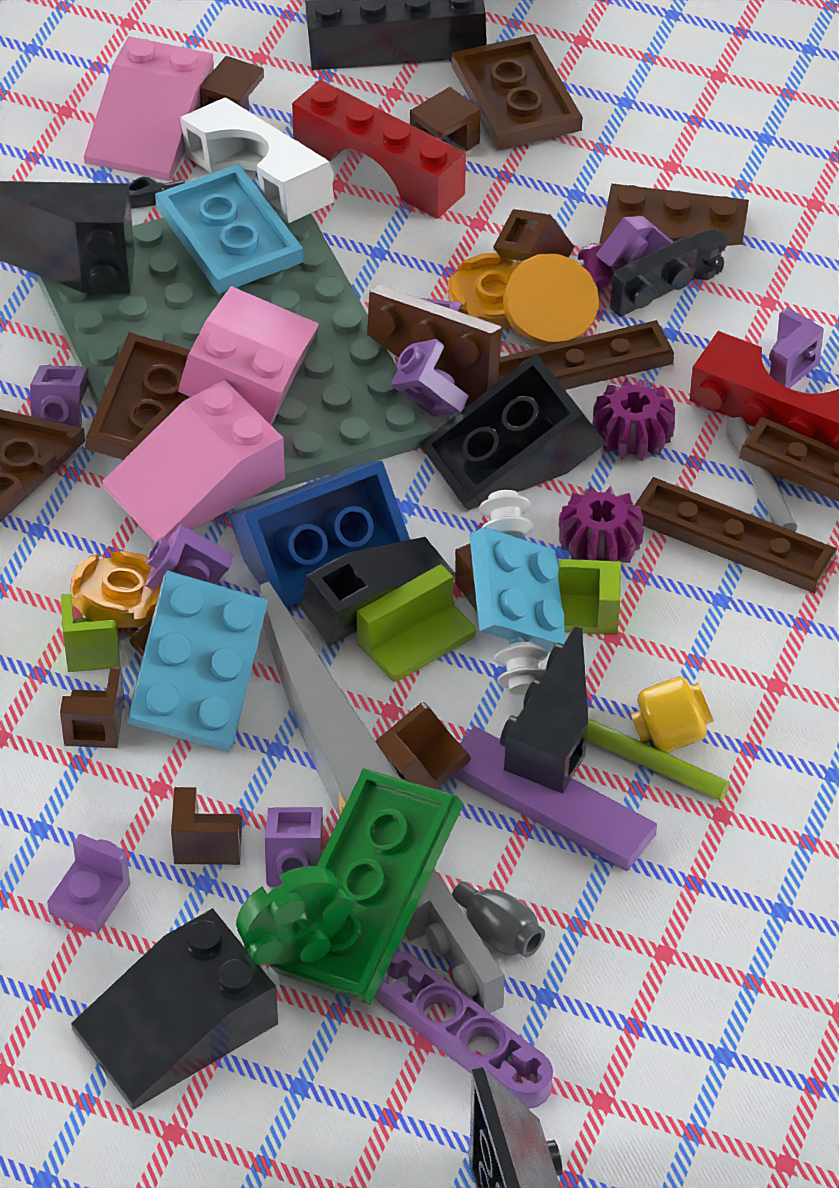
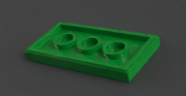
(384, 860)

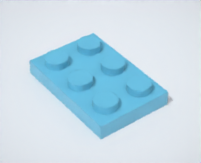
(229, 228)
(197, 661)

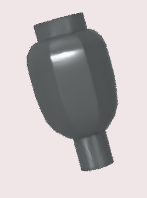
(501, 919)

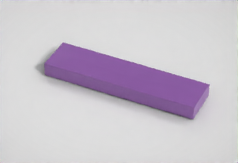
(576, 814)

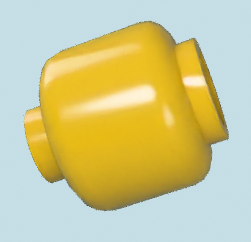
(672, 714)

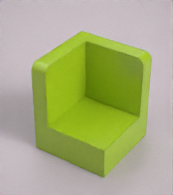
(590, 595)
(88, 642)

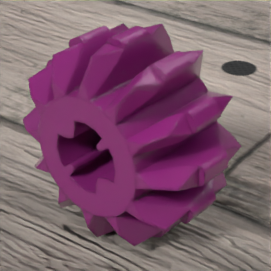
(634, 419)
(601, 526)

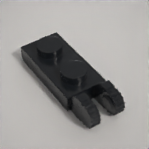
(667, 270)

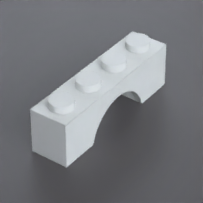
(288, 172)

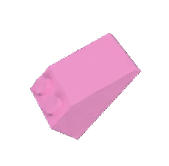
(142, 107)
(250, 347)
(198, 463)

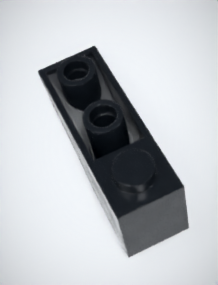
(361, 577)
(552, 728)

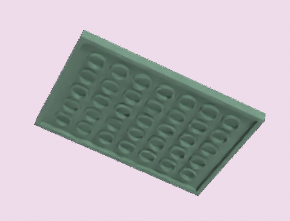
(342, 395)

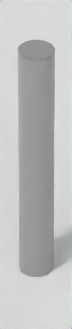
(762, 479)

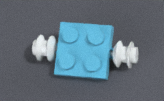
(516, 590)

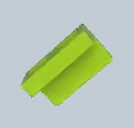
(413, 625)

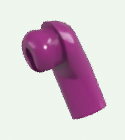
(599, 270)

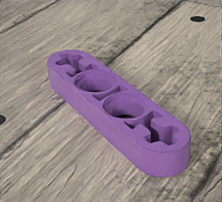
(467, 1023)

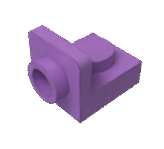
(631, 241)
(796, 348)
(423, 384)
(58, 393)
(187, 555)
(292, 840)
(91, 884)

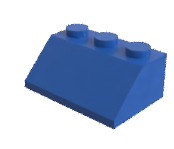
(317, 524)

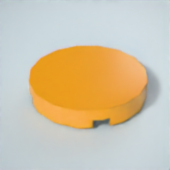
(481, 287)
(550, 299)
(114, 589)

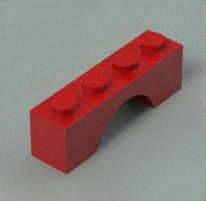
(423, 168)
(736, 384)

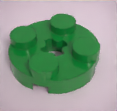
(294, 917)

